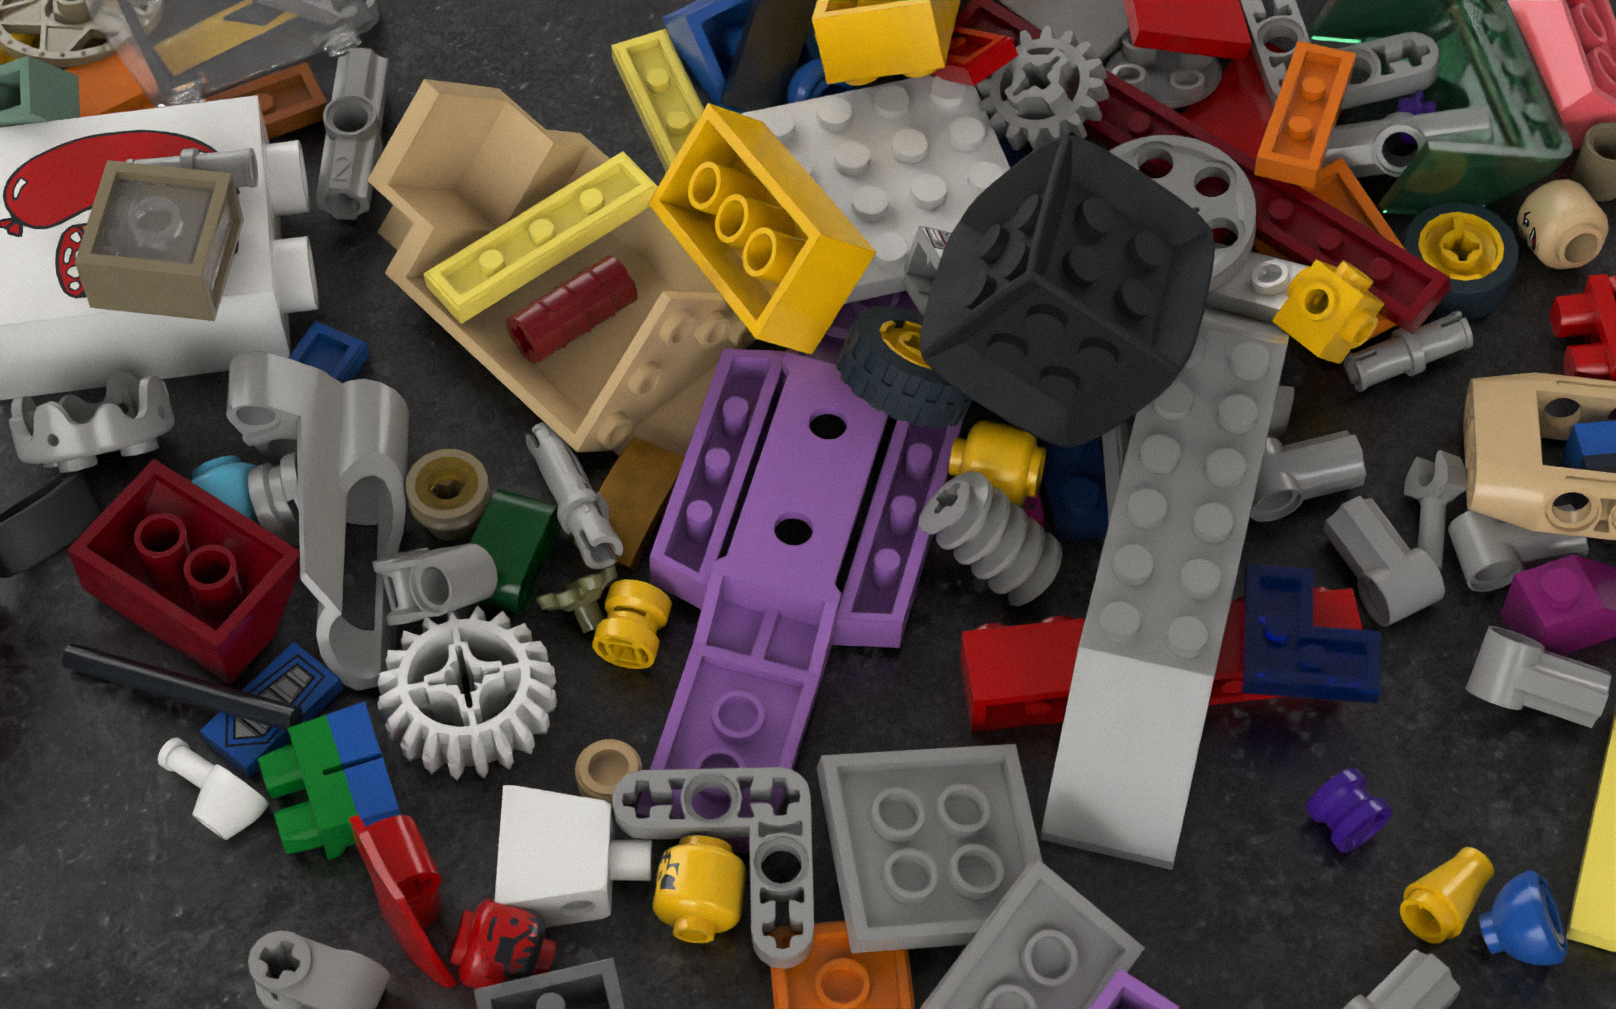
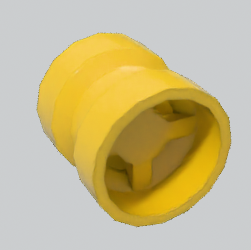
(633, 618)

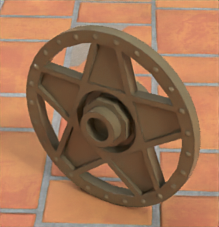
(64, 28)

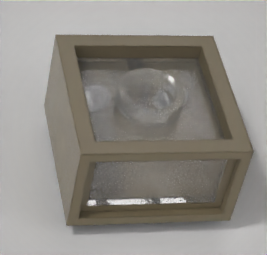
(160, 240)

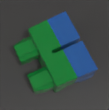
(343, 776)

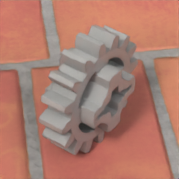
(1043, 88)

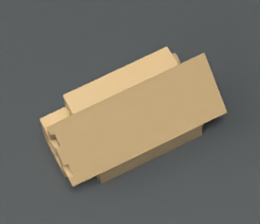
(478, 160)

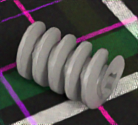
(993, 537)

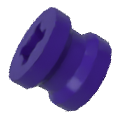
(1349, 810)

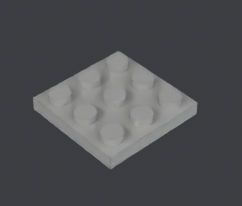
(925, 841)

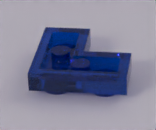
(1292, 656)

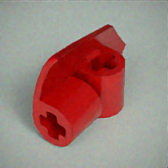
(404, 886)

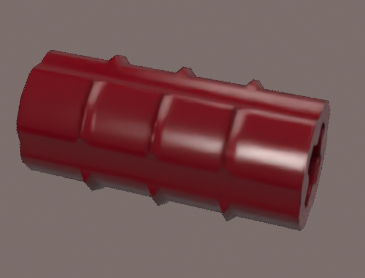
(572, 309)

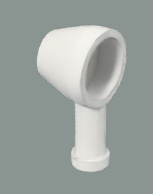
(224, 800)

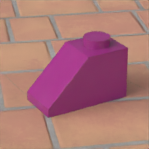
(1563, 604)

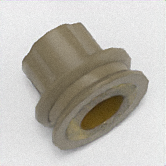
(448, 493)

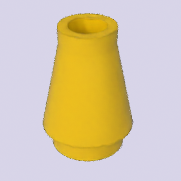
(1444, 898)

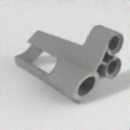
(349, 471)

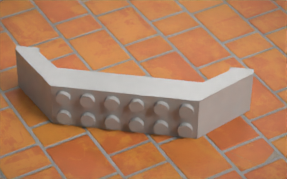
(1164, 598)

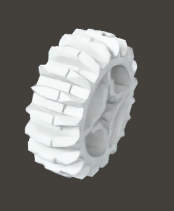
(514, 681)

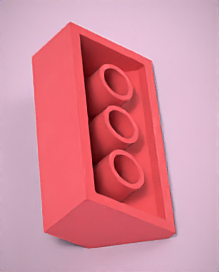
(1575, 56)

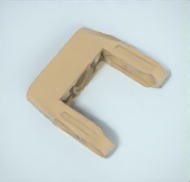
(1504, 453)

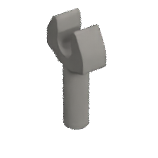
(1433, 487)

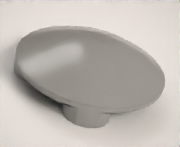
(1166, 75)

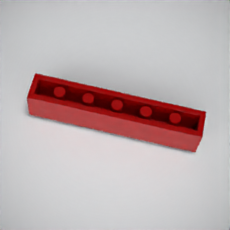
(1027, 670)

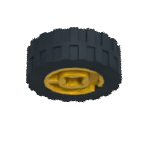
(887, 370)

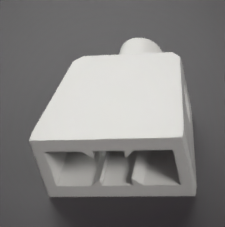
(563, 855)

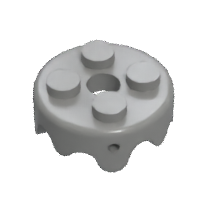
(76, 431)

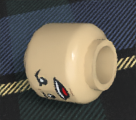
(1562, 224)

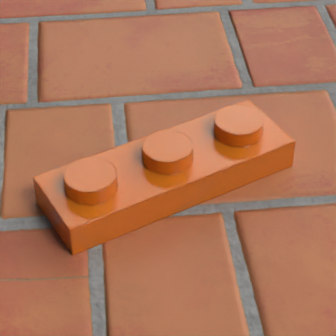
(1305, 114)

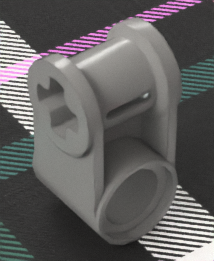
(435, 581)
(322, 976)

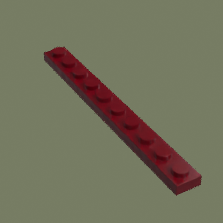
(1285, 213)

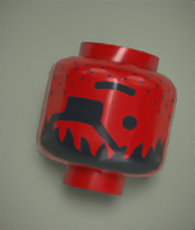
(500, 945)

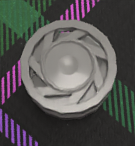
(276, 497)

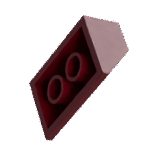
(188, 570)

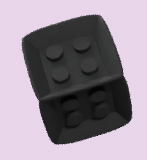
(1069, 293)

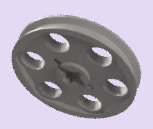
(1191, 163)

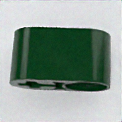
(520, 540)

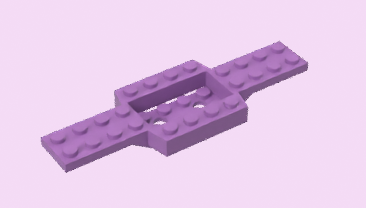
(772, 604)

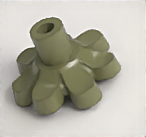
(582, 598)

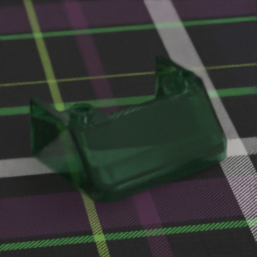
(1479, 65)

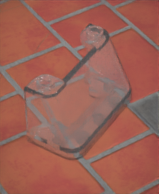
(201, 46)

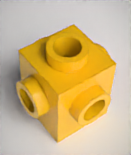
(1329, 309)

